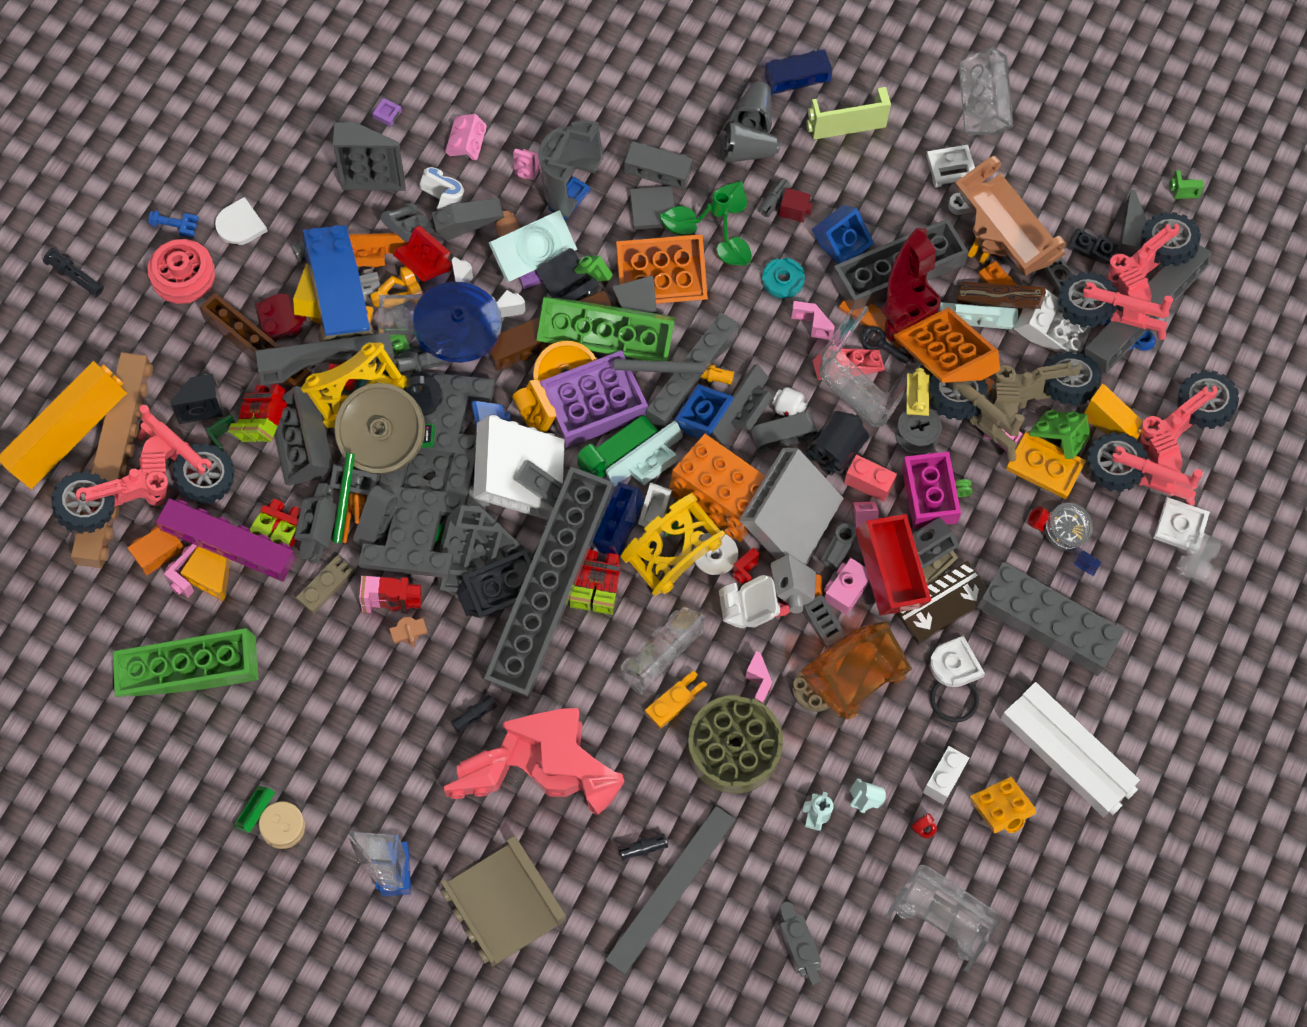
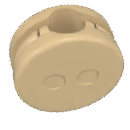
(282, 825)

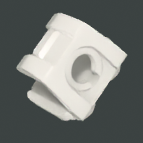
(751, 604)

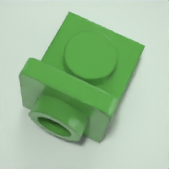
(1185, 188)
(594, 267)

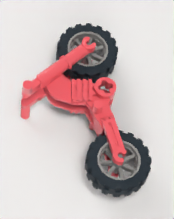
(1131, 287)
(1130, 461)
(99, 497)

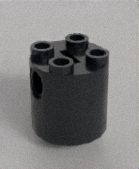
(837, 442)

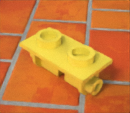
(917, 393)

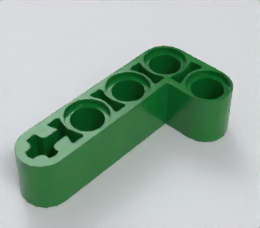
(598, 459)

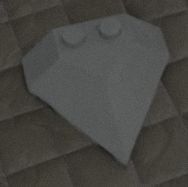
(474, 542)

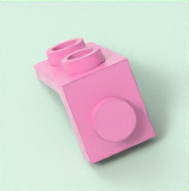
(173, 573)

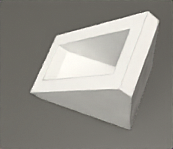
(656, 503)

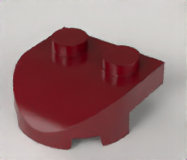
(278, 317)

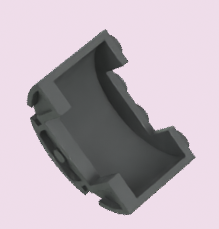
(563, 153)

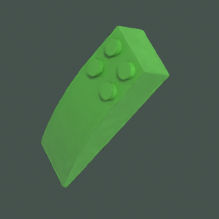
(606, 328)
(186, 664)

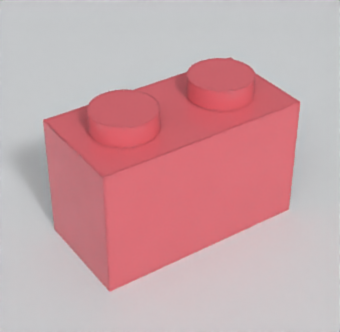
(870, 478)

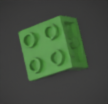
(1069, 427)

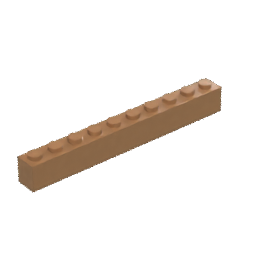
(114, 452)

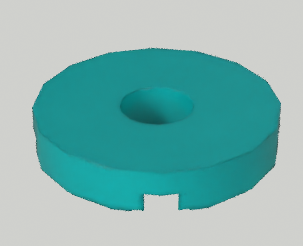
(779, 288)

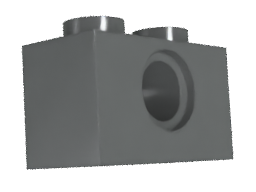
(934, 542)

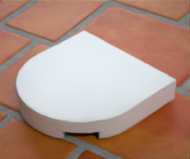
(239, 223)
(955, 663)

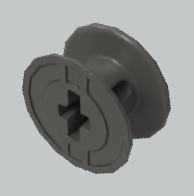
(918, 433)

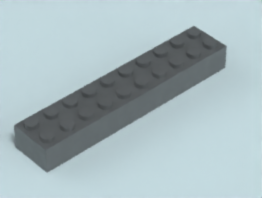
(549, 583)

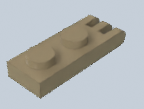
(325, 585)

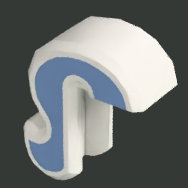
(441, 187)

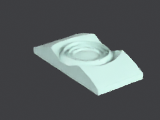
(531, 245)

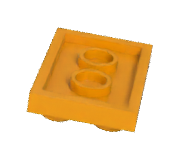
(1045, 465)

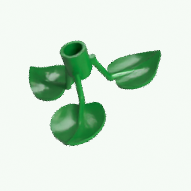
(728, 198)

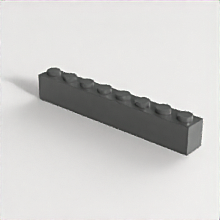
(1118, 338)

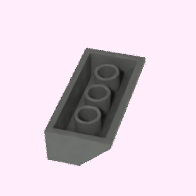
(302, 440)

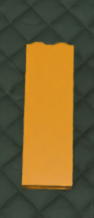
(62, 424)

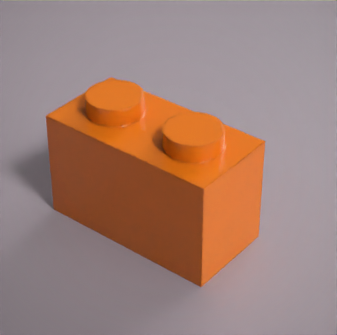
(155, 550)

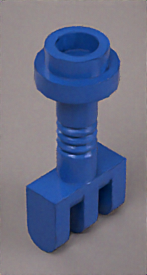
(186, 225)

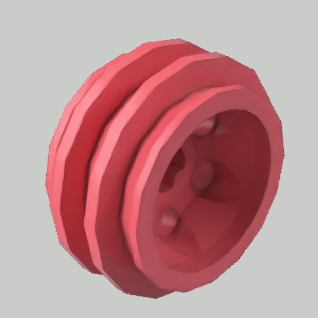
(181, 258)

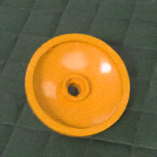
(561, 356)

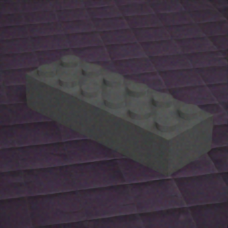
(866, 276)
(1051, 619)

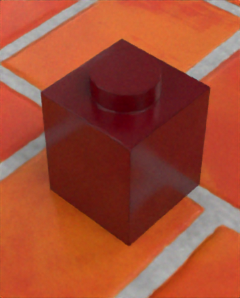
(795, 205)

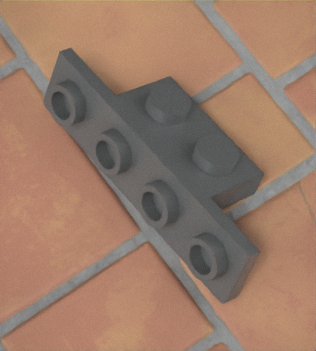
(746, 407)

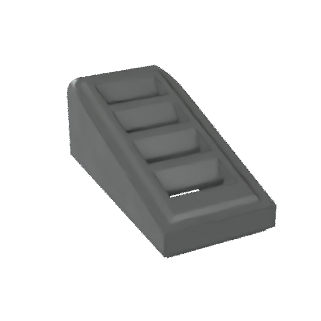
(830, 617)

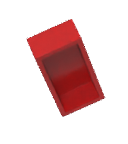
(893, 564)

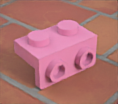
(466, 136)

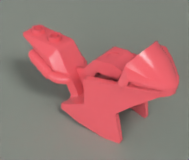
(550, 753)

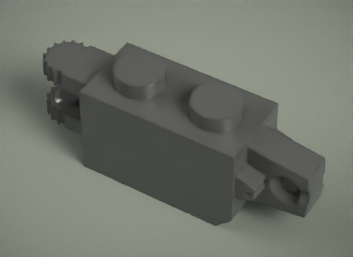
(316, 523)
(799, 944)

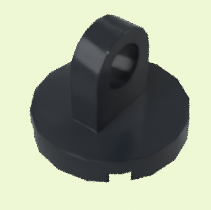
(426, 392)

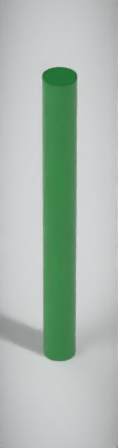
(343, 499)

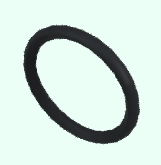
(951, 719)

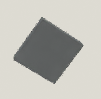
(649, 204)

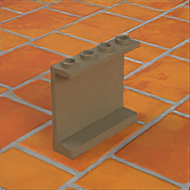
(503, 903)

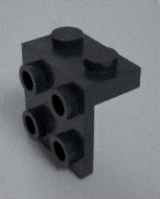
(561, 279)

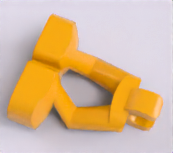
(407, 279)

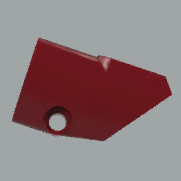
(908, 293)

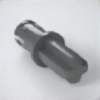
(774, 197)

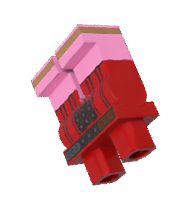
(389, 594)

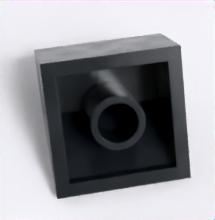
(197, 400)

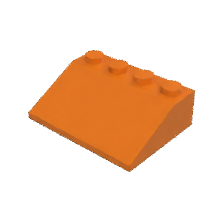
(672, 261)
(950, 348)

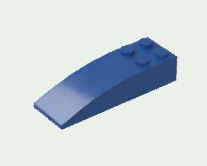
(335, 280)

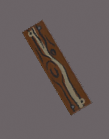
(1001, 295)

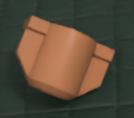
(408, 631)

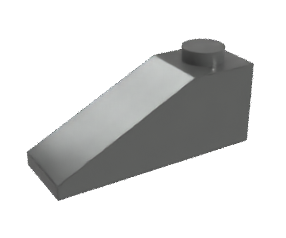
(466, 217)
(1132, 226)

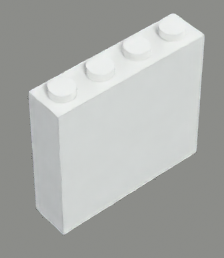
(499, 455)

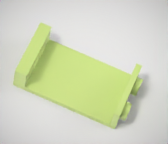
(849, 119)

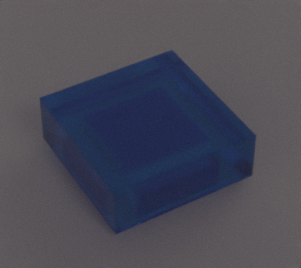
(1088, 563)

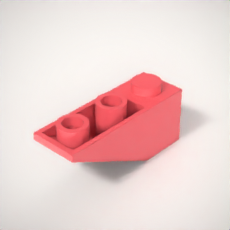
(866, 360)

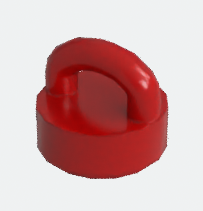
(1038, 518)
(922, 823)

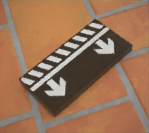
(952, 599)

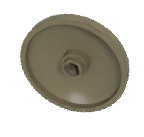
(380, 427)

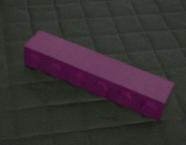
(226, 539)

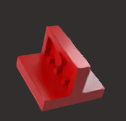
(424, 255)

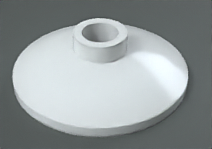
(727, 556)

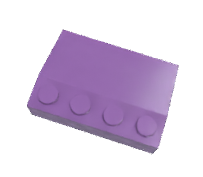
(594, 399)

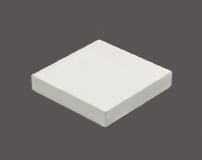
(1178, 522)

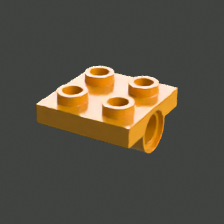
(535, 406)
(1003, 806)

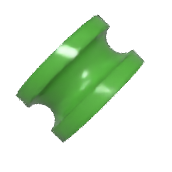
(963, 487)

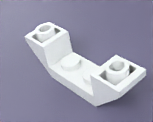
(509, 304)

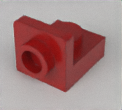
(744, 564)

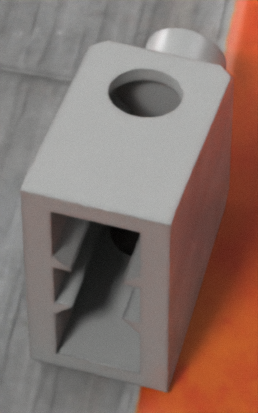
(793, 582)

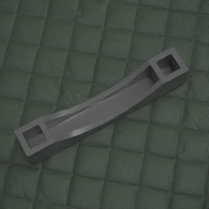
(280, 363)
(675, 392)

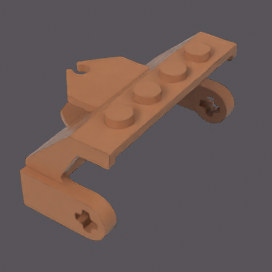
(1006, 222)

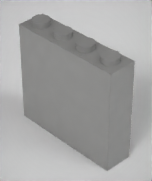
(791, 507)

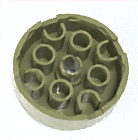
(730, 767)

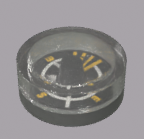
(1068, 526)

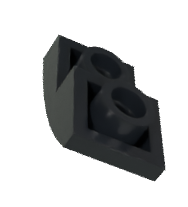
(1091, 247)

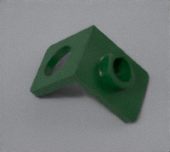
(218, 428)

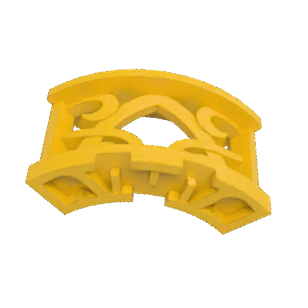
(337, 377)
(640, 548)

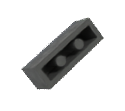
(658, 165)

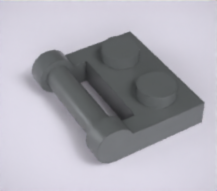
(405, 227)

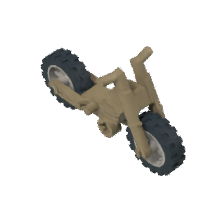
(970, 400)

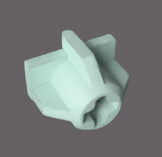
(866, 795)
(818, 810)

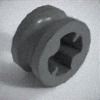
(298, 251)

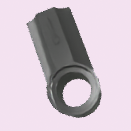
(838, 547)

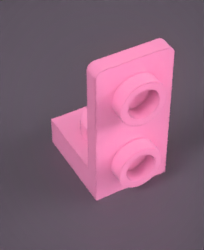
(526, 164)

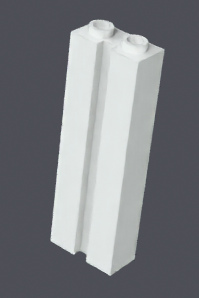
(1070, 750)

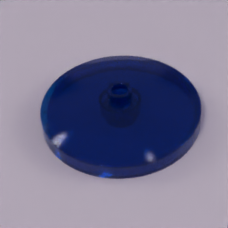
(457, 322)

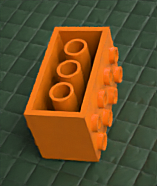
(719, 482)

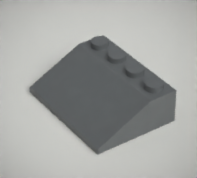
(367, 159)

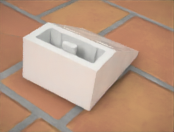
(1050, 329)

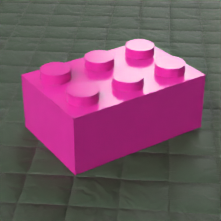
(931, 489)

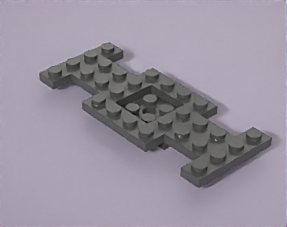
(425, 501)

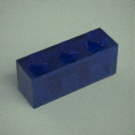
(798, 71)
(619, 519)

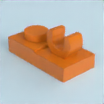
(995, 275)

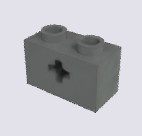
(361, 481)

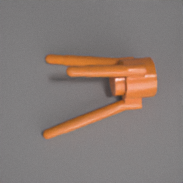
(355, 506)

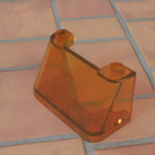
(857, 668)

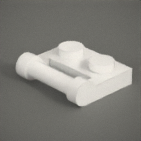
(947, 160)

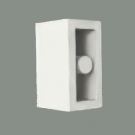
(946, 775)

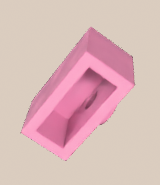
(847, 587)

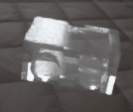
(1198, 556)

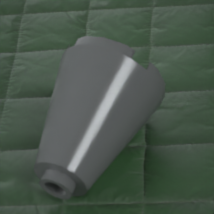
(755, 108)
(746, 143)

